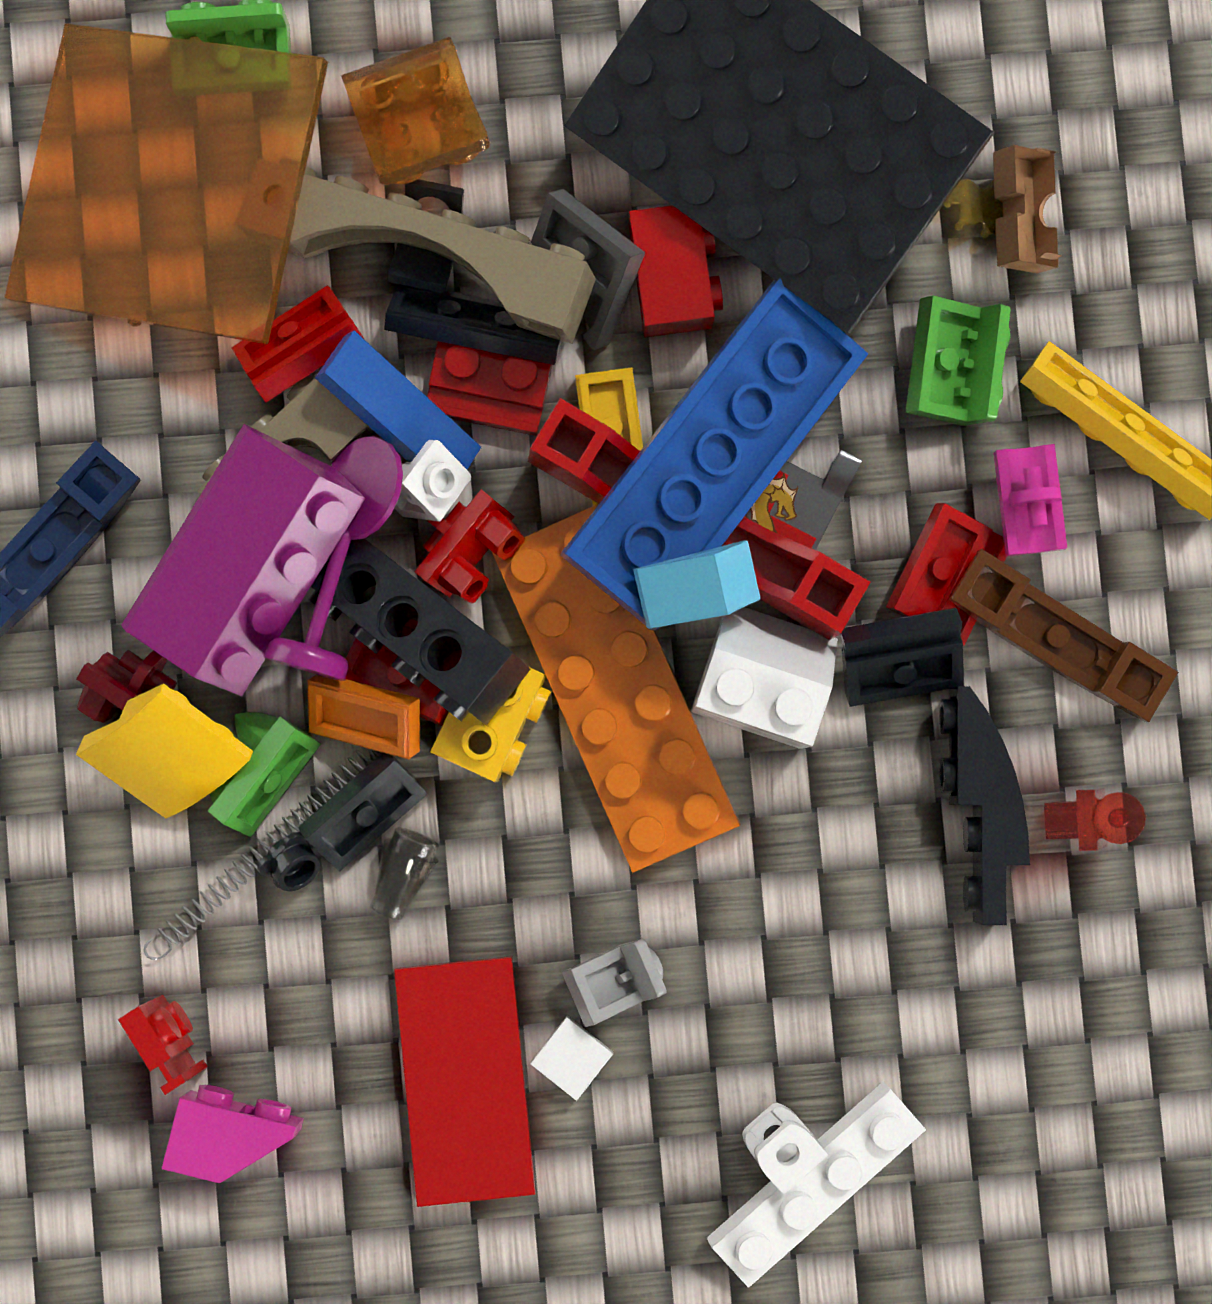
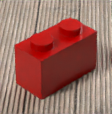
(674, 273)

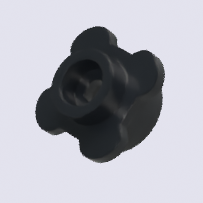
(291, 863)

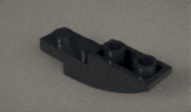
(983, 776)

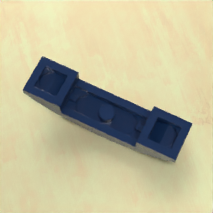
(62, 531)

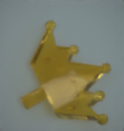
(975, 206)

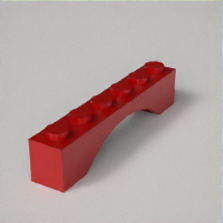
(787, 573)

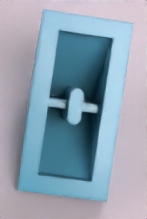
(697, 585)

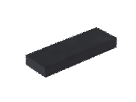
(465, 322)

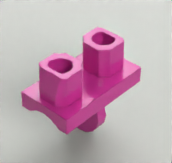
(1030, 500)

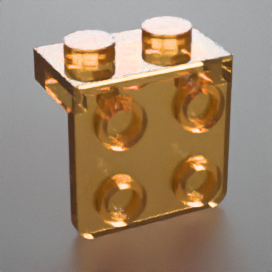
(416, 112)

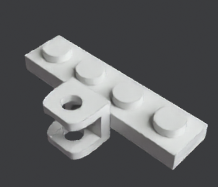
(809, 1176)

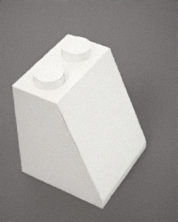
(767, 678)

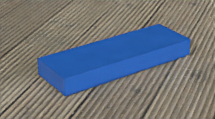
(390, 402)

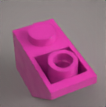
(222, 1136)

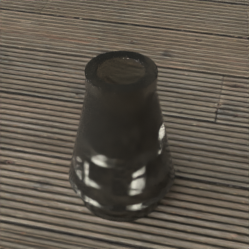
(403, 869)

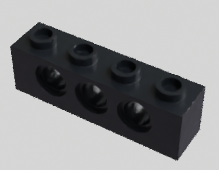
(486, 667)

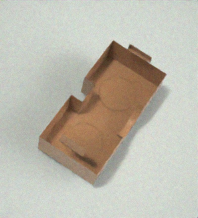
(1023, 184)

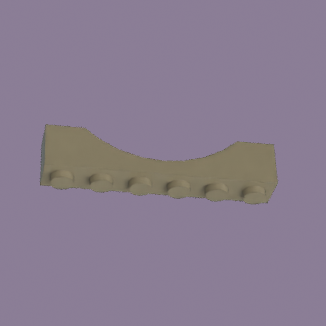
(536, 285)

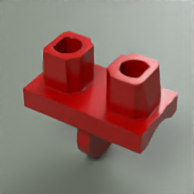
(463, 541)

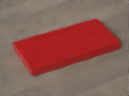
(464, 1081)

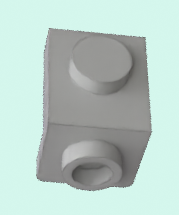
(615, 981)

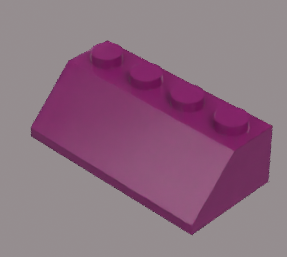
(243, 560)

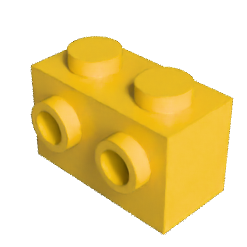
(494, 746)

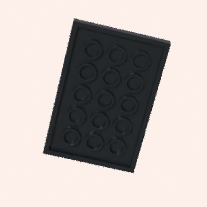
(782, 140)

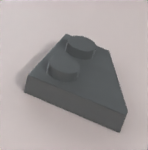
(606, 251)

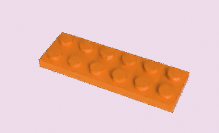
(618, 703)

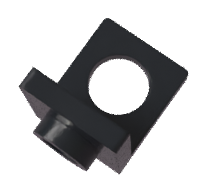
(419, 266)

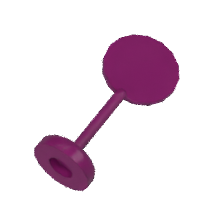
(377, 474)

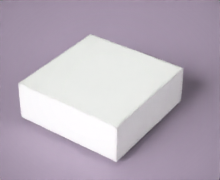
(571, 1058)

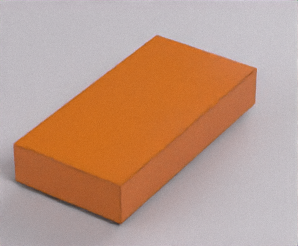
(364, 716)

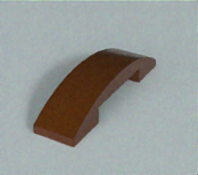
(1061, 638)

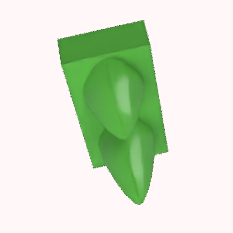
(276, 760)

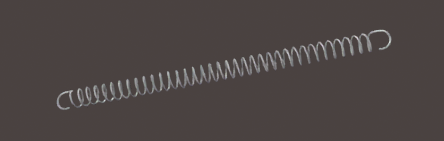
(257, 855)

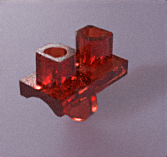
(1096, 819)

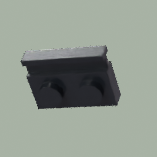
(902, 657)

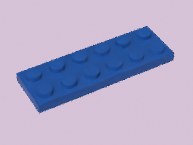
(718, 444)

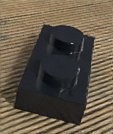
(362, 810)

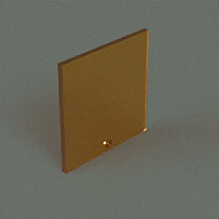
(167, 181)

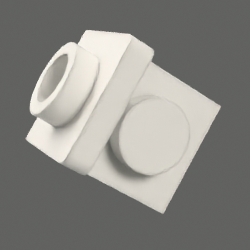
(431, 483)

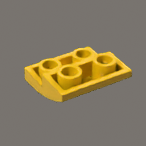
(165, 751)

